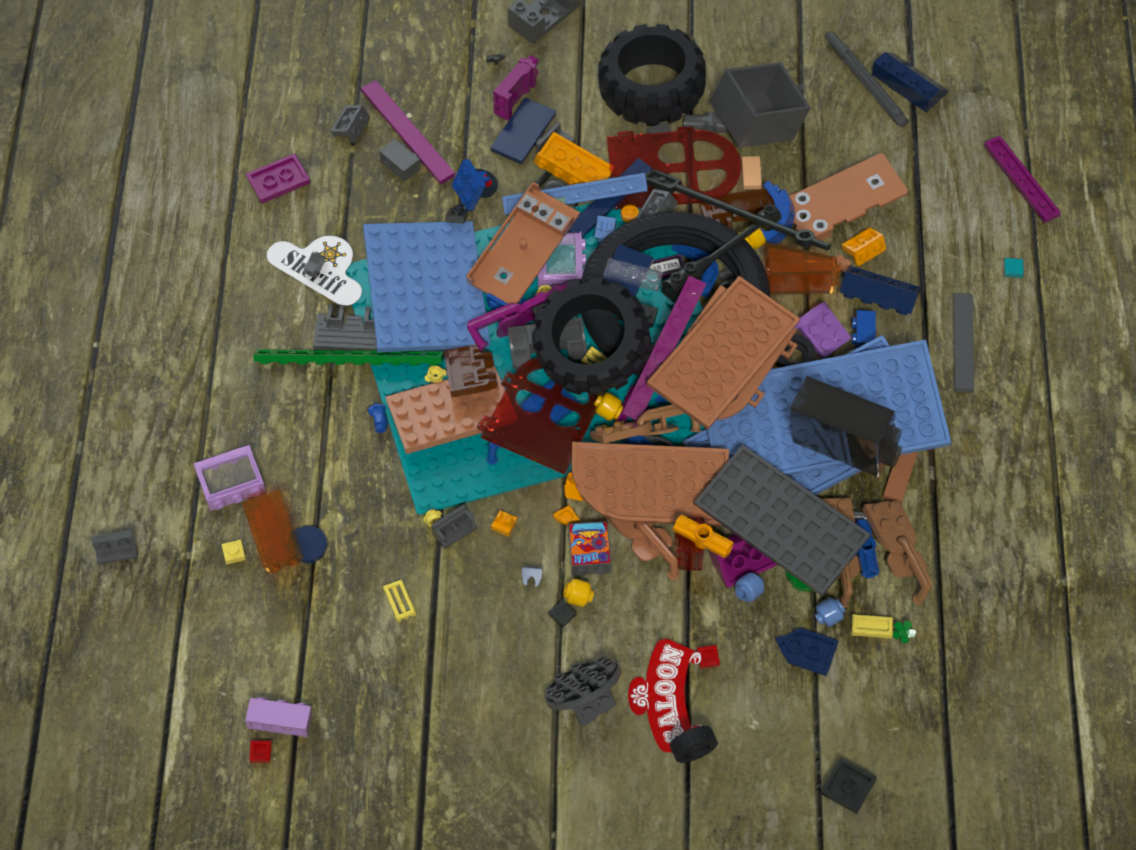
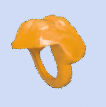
(570, 489)

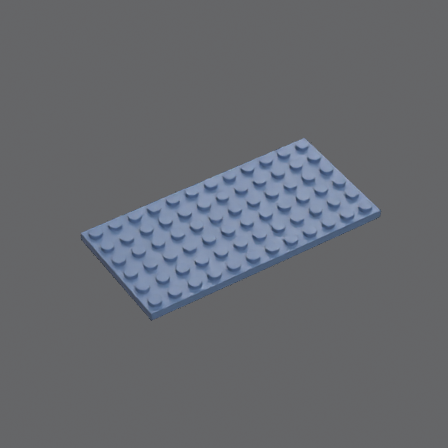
(889, 376)

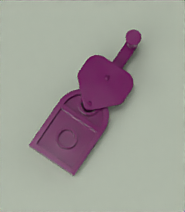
(521, 316)

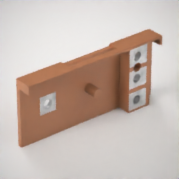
(522, 246)

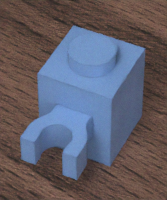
(604, 227)

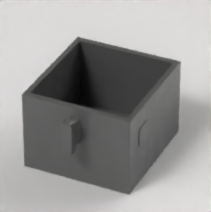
(760, 104)

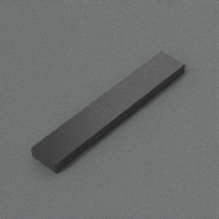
(963, 343)

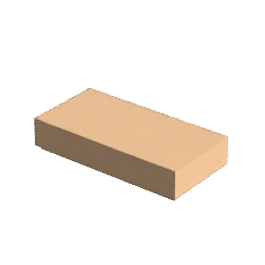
(751, 172)

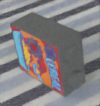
(589, 548)

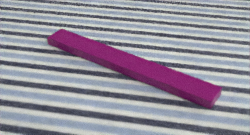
(408, 132)

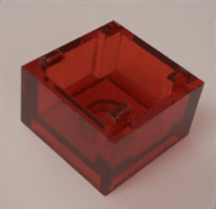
(689, 555)

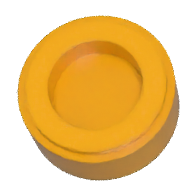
(629, 213)

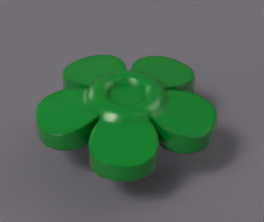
(904, 631)

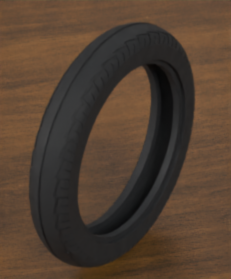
(662, 230)

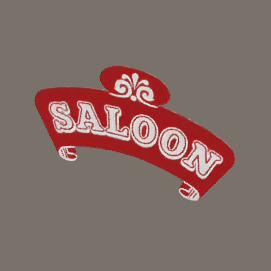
(664, 691)

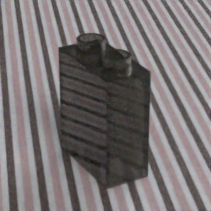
(845, 427)

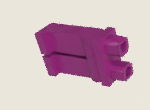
(515, 84)

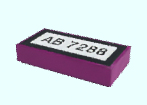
(668, 265)

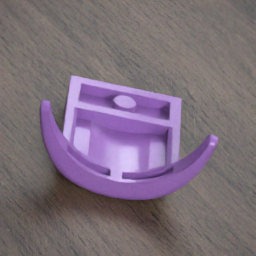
(823, 330)

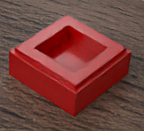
(709, 656)
(260, 751)

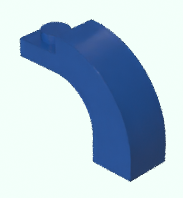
(786, 208)

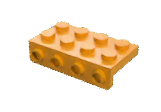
(571, 161)

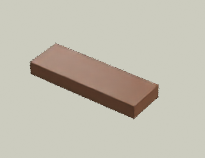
(899, 477)

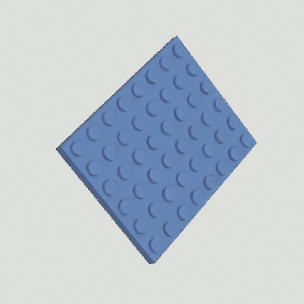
(422, 285)

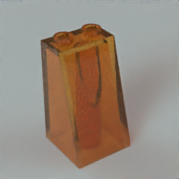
(800, 271)
(273, 531)

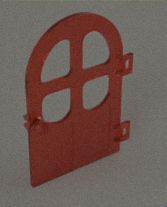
(628, 148)
(535, 433)

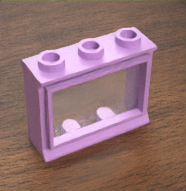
(565, 262)
(229, 478)

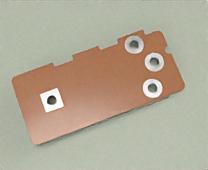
(847, 196)

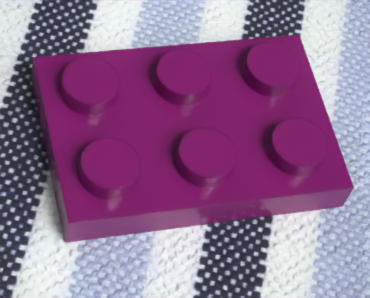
(277, 178)

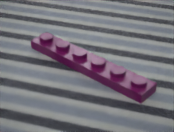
(1022, 179)

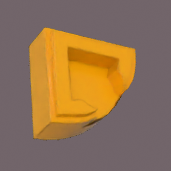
(566, 516)

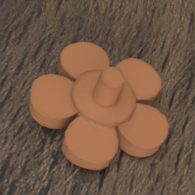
(843, 263)

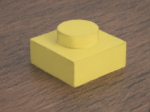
(233, 552)

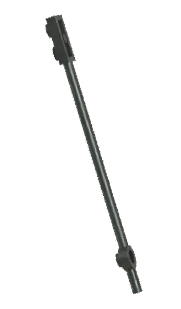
(671, 184)

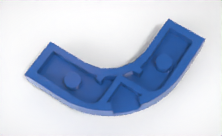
(710, 275)

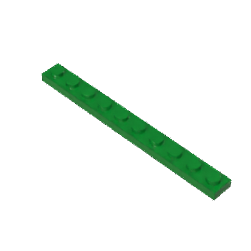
(340, 357)

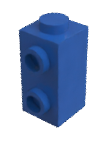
(864, 327)

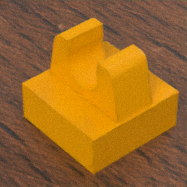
(504, 523)

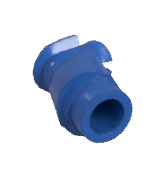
(379, 417)

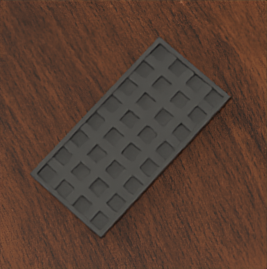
(782, 520)

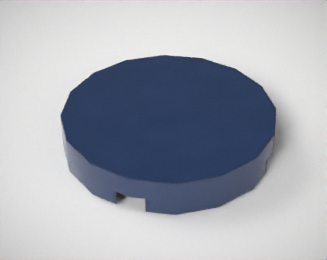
(312, 543)

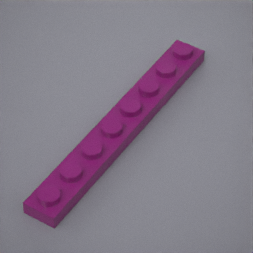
(665, 345)

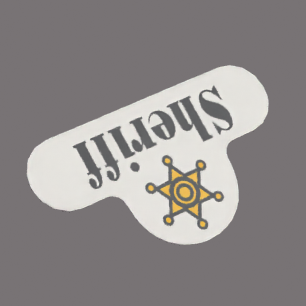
(331, 280)

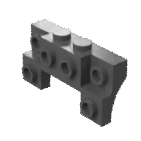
(571, 339)

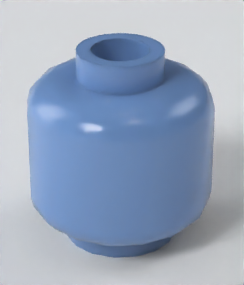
(749, 587)
(829, 612)

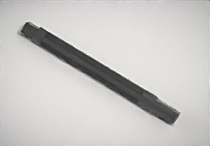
(867, 79)

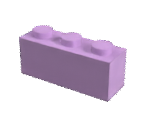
(279, 716)

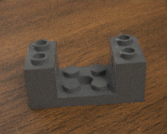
(531, 24)

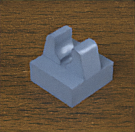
(528, 571)

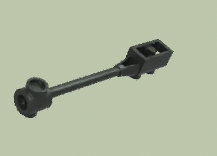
(698, 268)

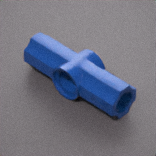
(867, 556)

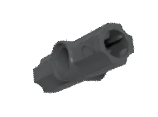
(708, 122)

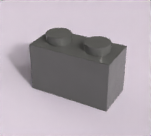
(400, 160)

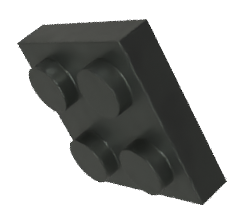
(848, 785)

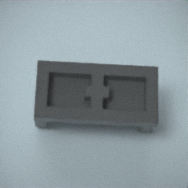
(453, 527)

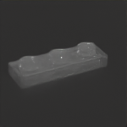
(633, 274)

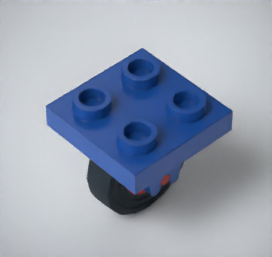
(473, 183)

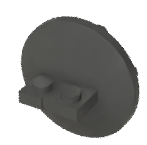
(585, 689)

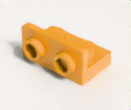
(865, 246)

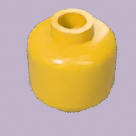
(608, 406)
(578, 592)

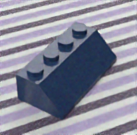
(908, 81)
(880, 290)

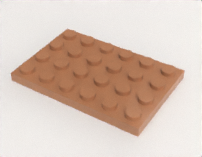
(431, 417)

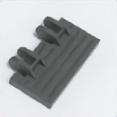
(344, 336)

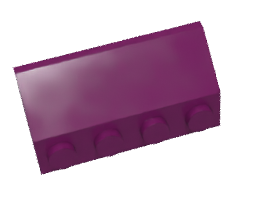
(740, 561)

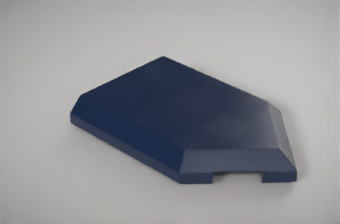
(808, 650)

